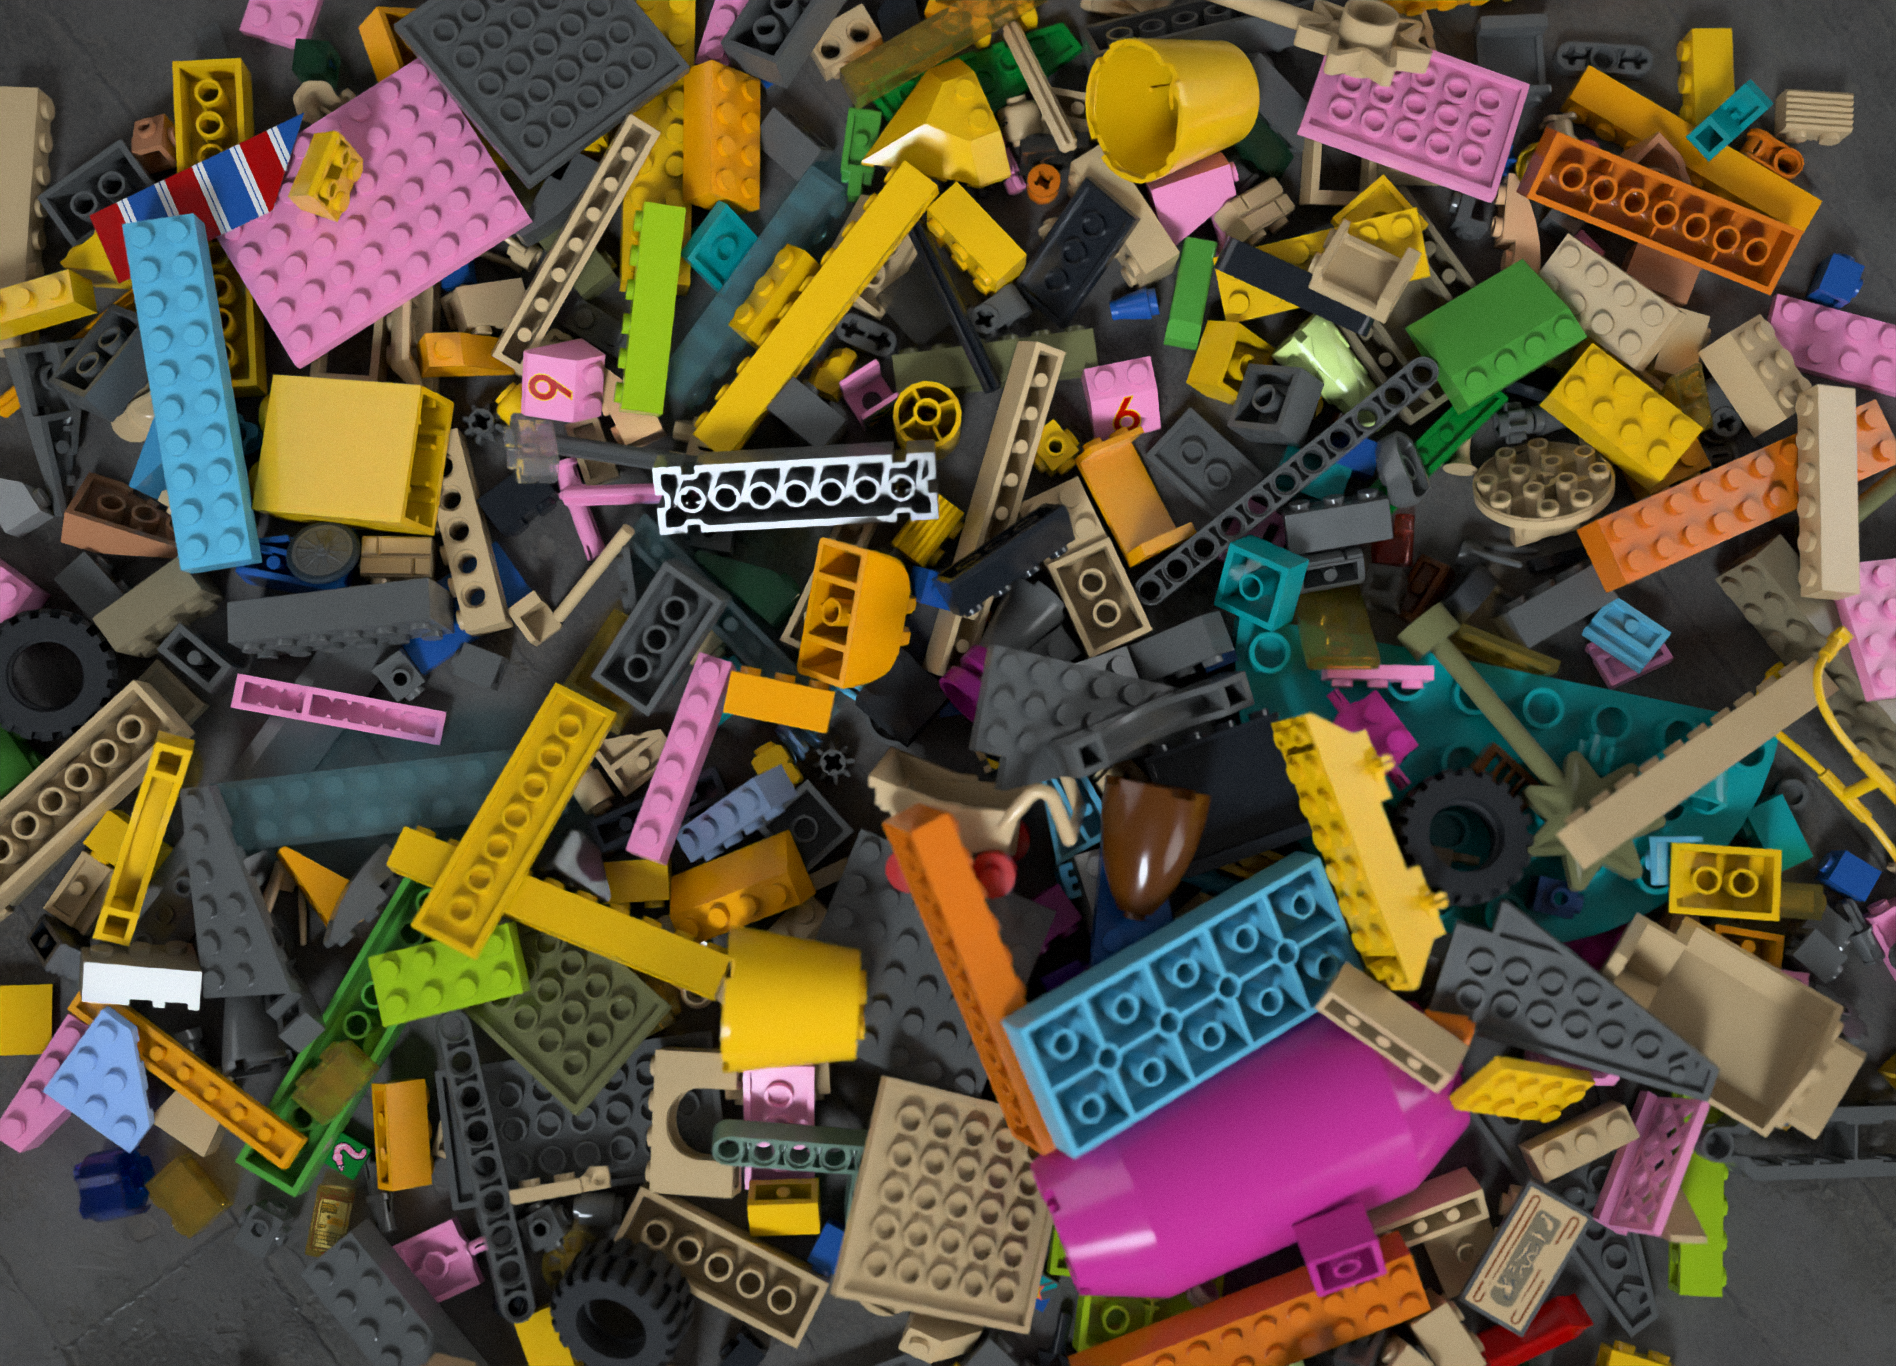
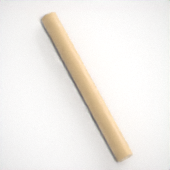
(593, 572)

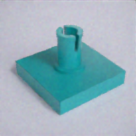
(718, 245)

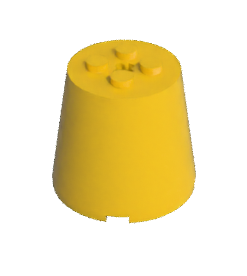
(1168, 103)
(790, 1002)

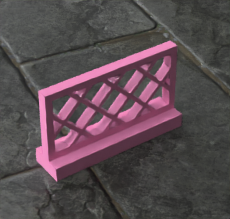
(1633, 1169)

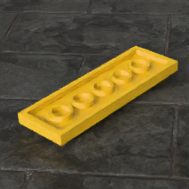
(1387, 232)

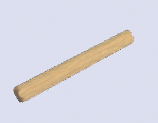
(1040, 87)

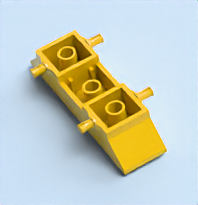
(1341, 795)

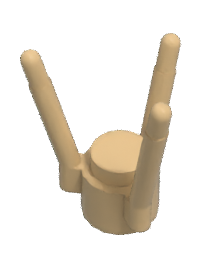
(521, 255)
(282, 881)

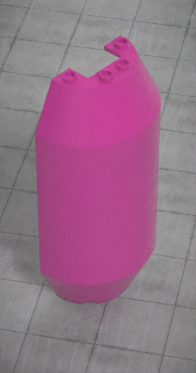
(1244, 1160)

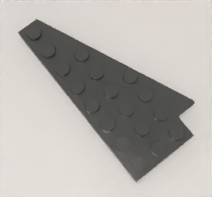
(1041, 699)
(1550, 1001)
(1608, 1260)

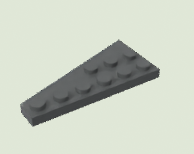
(229, 911)

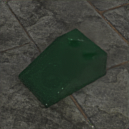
(759, 588)

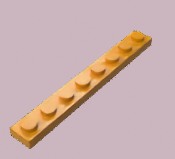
(205, 1086)

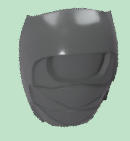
(1401, 470)

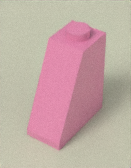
(1192, 194)

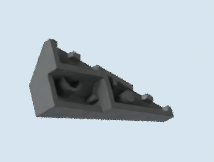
(49, 415)

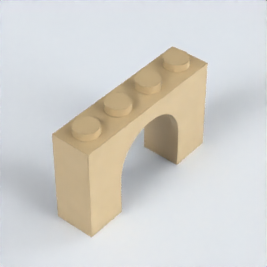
(674, 1164)

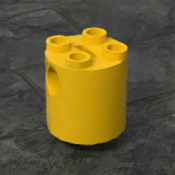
(939, 408)

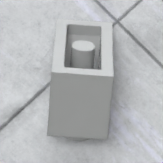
(22, 507)

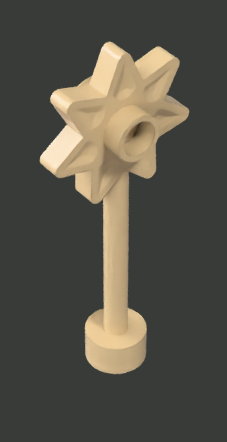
(1358, 39)

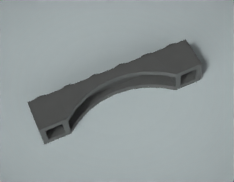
(1115, 737)

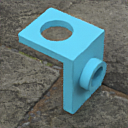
(1657, 857)

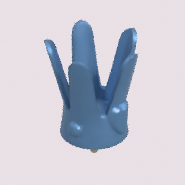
(795, 740)

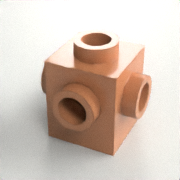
(155, 143)

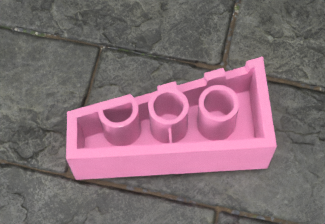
(33, 1113)

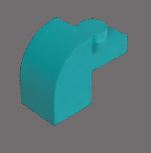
(1729, 120)

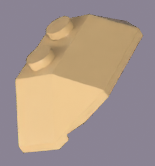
(407, 327)

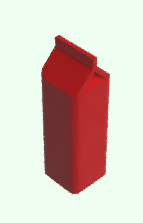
(1552, 1326)

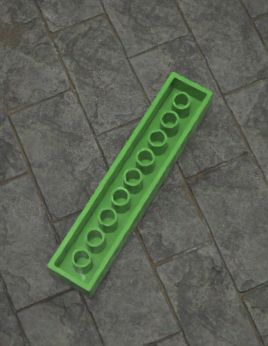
(349, 1016)

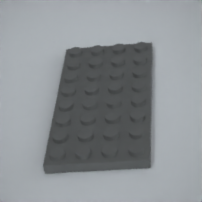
(546, 1139)

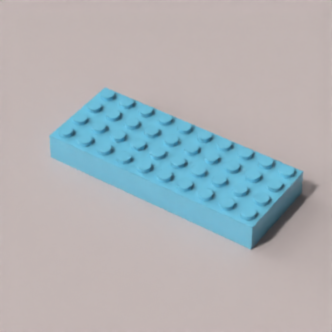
(1181, 1003)

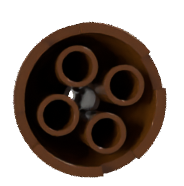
(1148, 840)

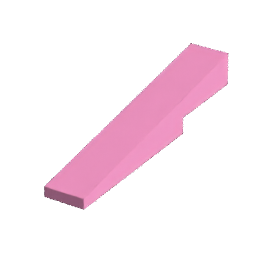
(338, 709)

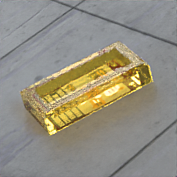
(329, 1218)

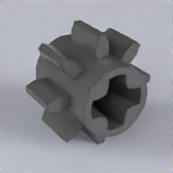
(474, 422)
(1513, 423)
(824, 765)

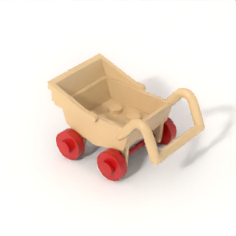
(986, 816)

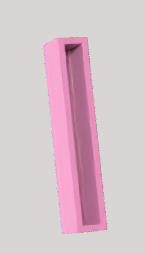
(681, 760)

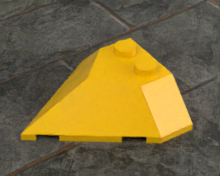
(945, 130)

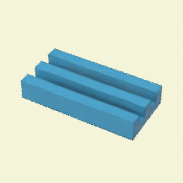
(1065, 879)

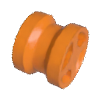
(1043, 192)

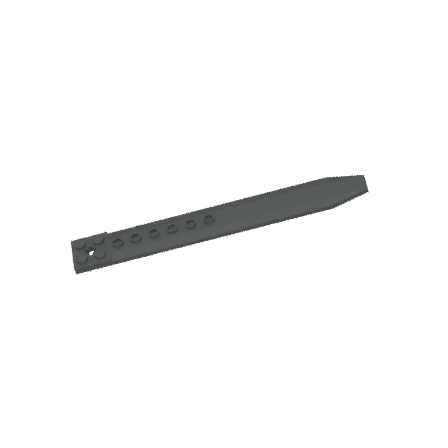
(278, 749)

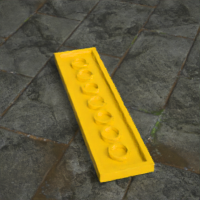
(514, 821)

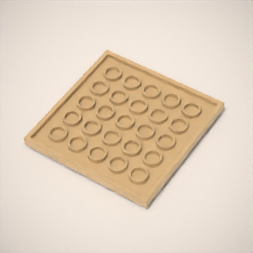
(944, 1212)

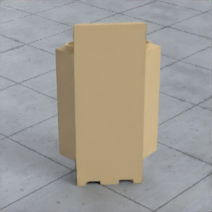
(1752, 1020)

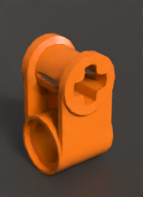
(1771, 153)

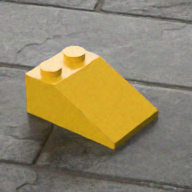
(1724, 881)

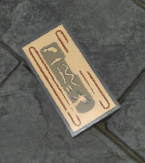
(1525, 1257)

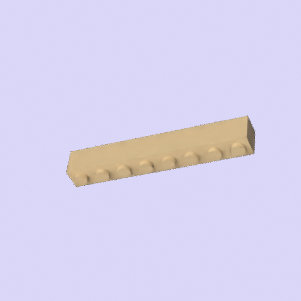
(23, 176)
(576, 241)

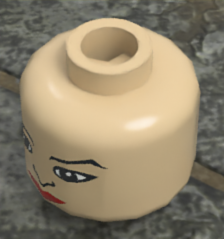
(1019, 119)

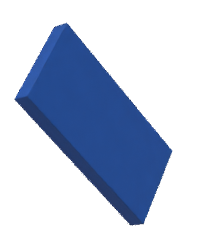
(431, 654)

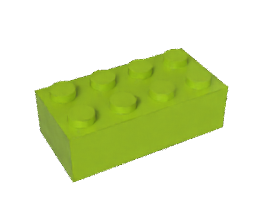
(440, 979)

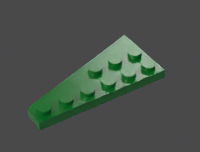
(998, 69)

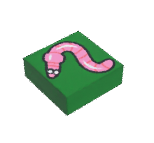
(349, 1155)

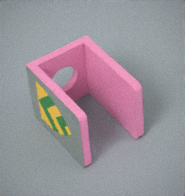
(865, 381)

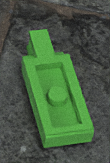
(860, 135)

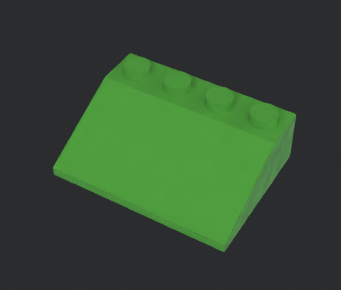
(1495, 335)

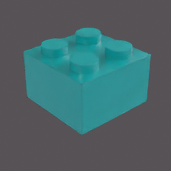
(1261, 582)

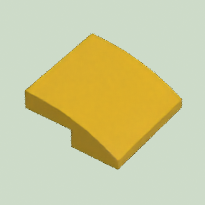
(25, 1018)

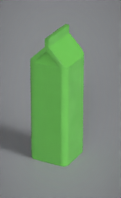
(1190, 293)

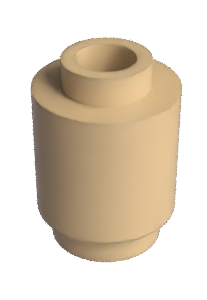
(594, 793)

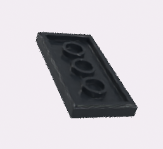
(1076, 252)

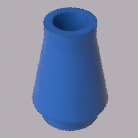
(1135, 305)

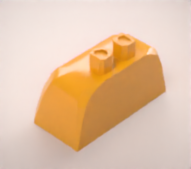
(854, 615)

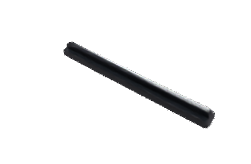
(954, 308)

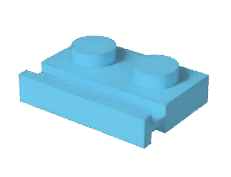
(1626, 634)

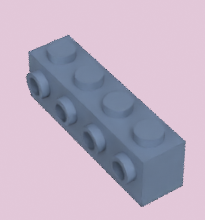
(737, 813)

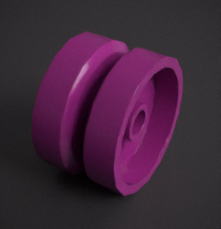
(964, 683)

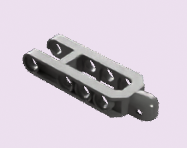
(1840, 1153)

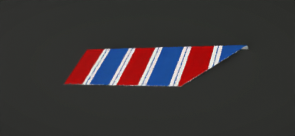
(218, 190)

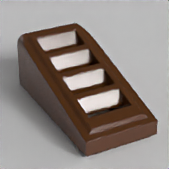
(1492, 751)

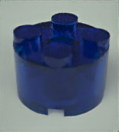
(113, 1184)

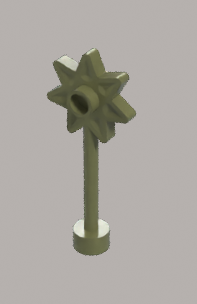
(1562, 790)

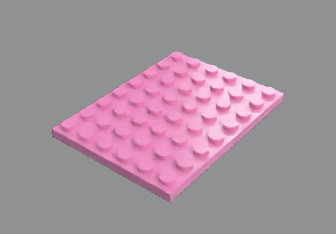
(412, 217)

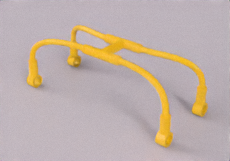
(1876, 776)

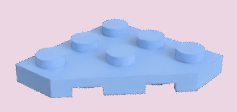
(106, 1081)

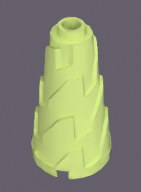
(1326, 355)

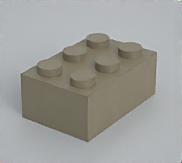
(153, 608)

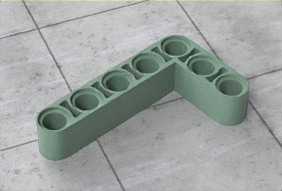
(781, 1152)

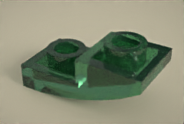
(1265, 150)

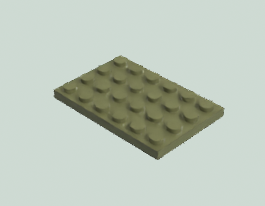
(575, 1020)

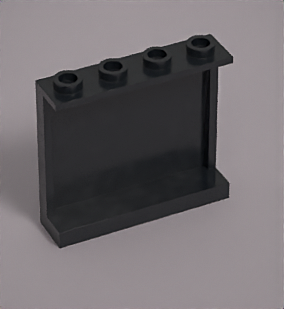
(1252, 796)

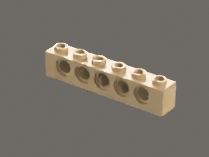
(491, 613)

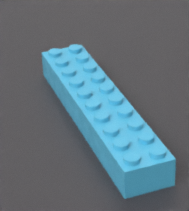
(192, 393)

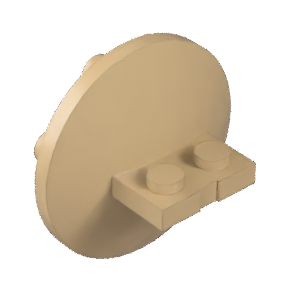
(1543, 488)

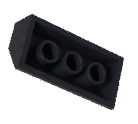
(1005, 558)

